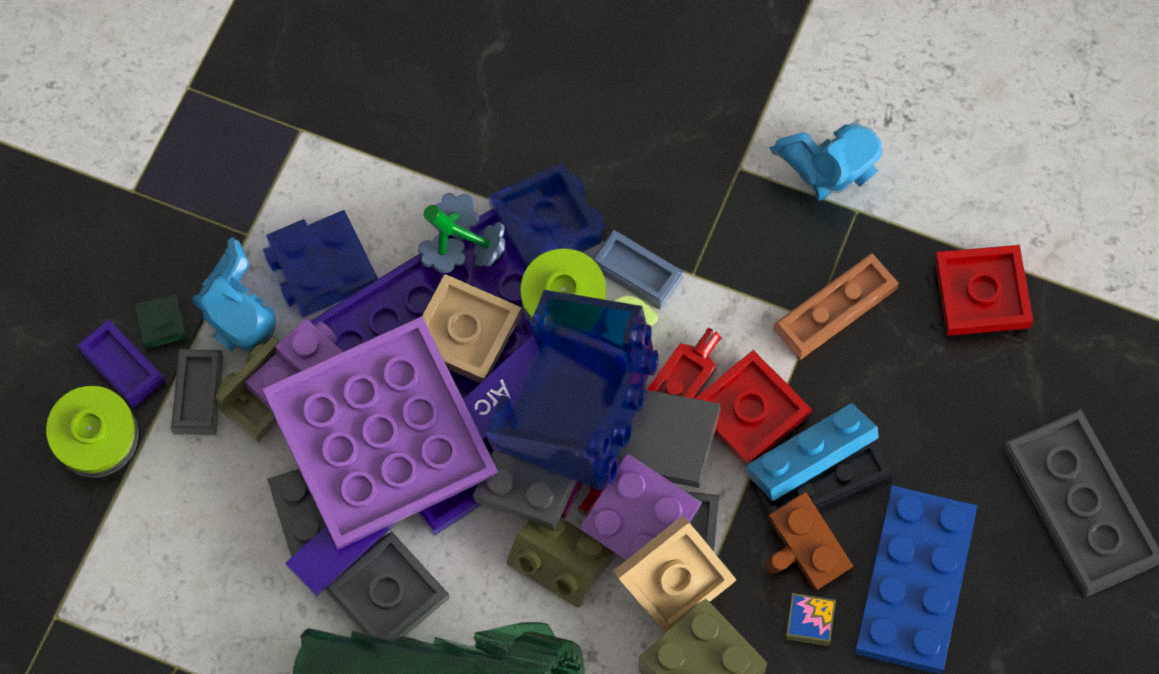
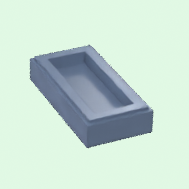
(637, 269)

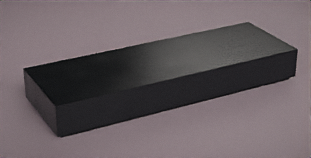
(839, 482)

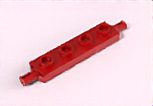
(683, 376)

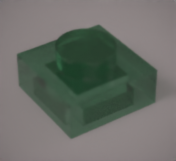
(161, 321)

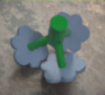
(455, 218)

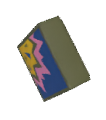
(810, 619)

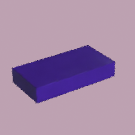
(120, 363)

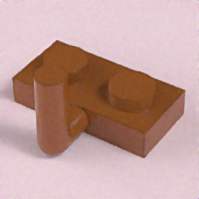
(807, 543)

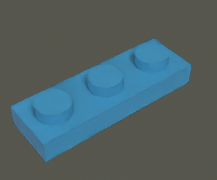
(812, 451)

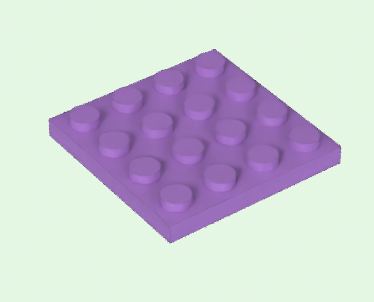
(379, 432)

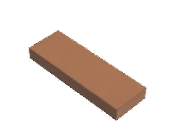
(835, 306)

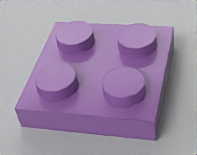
(636, 508)

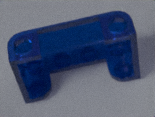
(579, 388)

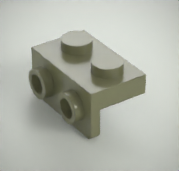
(240, 403)
(560, 559)

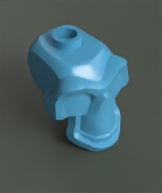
(835, 162)
(226, 306)

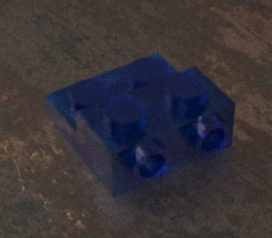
(547, 214)
(319, 262)

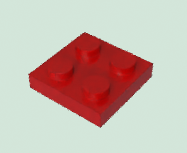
(983, 290)
(755, 408)

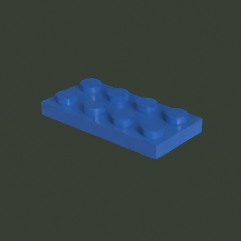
(916, 580)

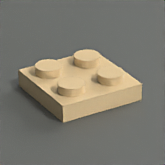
(469, 327)
(674, 573)

